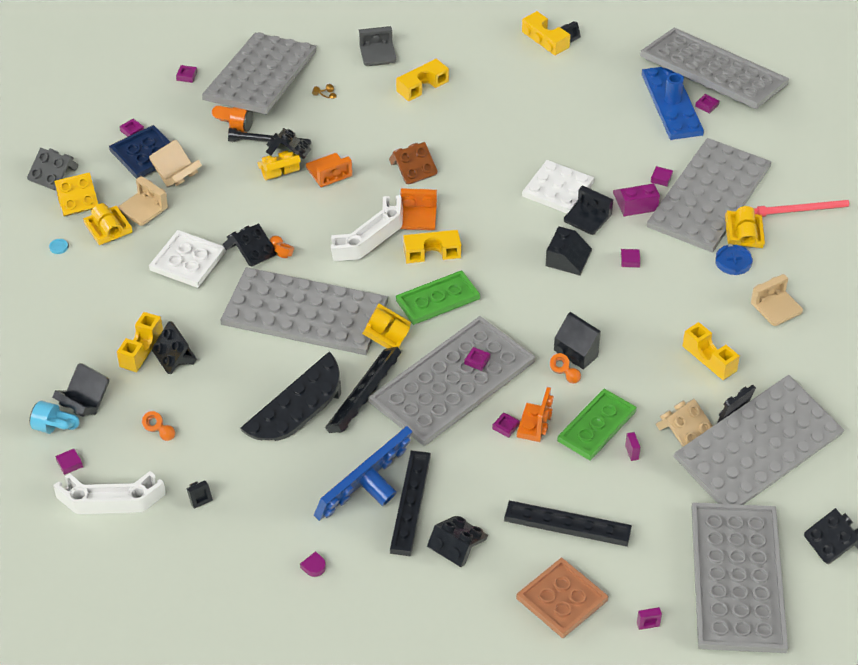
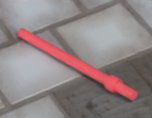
(763, 210)

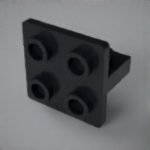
(172, 349)

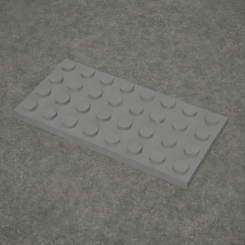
(714, 67)
(259, 73)
(711, 184)
(302, 310)
(443, 388)
(758, 443)
(738, 578)

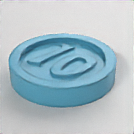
(58, 246)

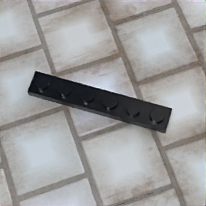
(363, 389)
(410, 503)
(568, 523)

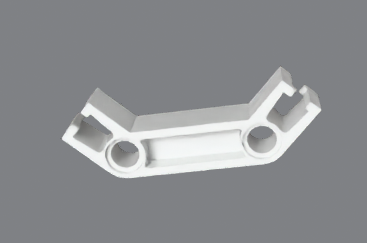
(370, 234)
(110, 497)

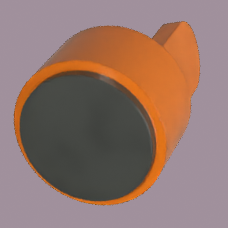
(237, 117)

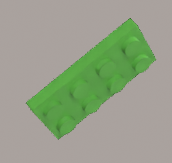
(437, 297)
(596, 424)

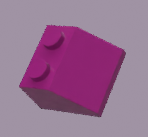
(637, 199)

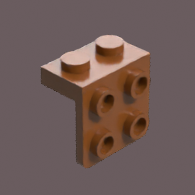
(414, 162)

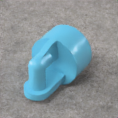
(47, 417)

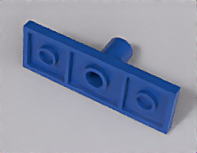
(672, 103)
(367, 477)

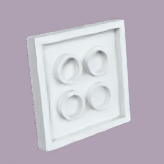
(556, 186)
(187, 258)

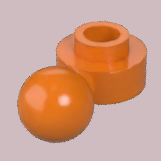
(283, 250)
(572, 374)
(166, 432)

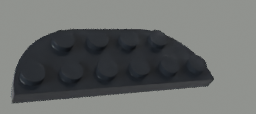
(297, 402)

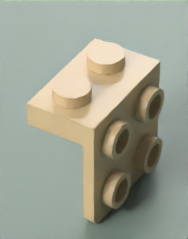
(173, 164)
(146, 203)
(774, 301)
(686, 421)

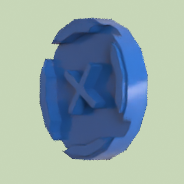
(733, 259)

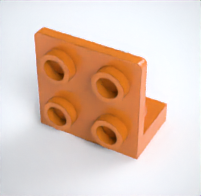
(330, 169)
(419, 208)
(535, 417)

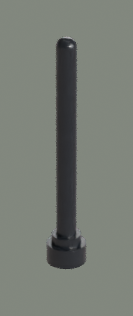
(234, 134)

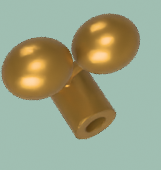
(329, 87)

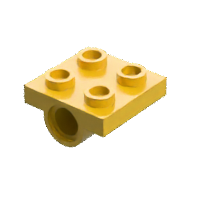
(285, 162)
(76, 194)
(107, 223)
(744, 227)
(386, 327)

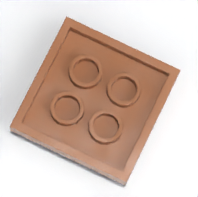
(562, 597)

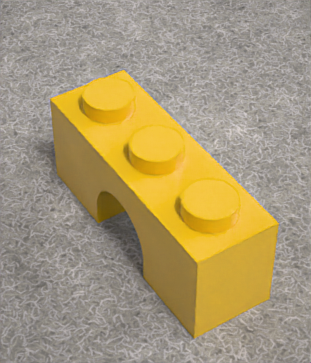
(553, 40)
(433, 73)
(445, 242)
(699, 343)
(134, 352)

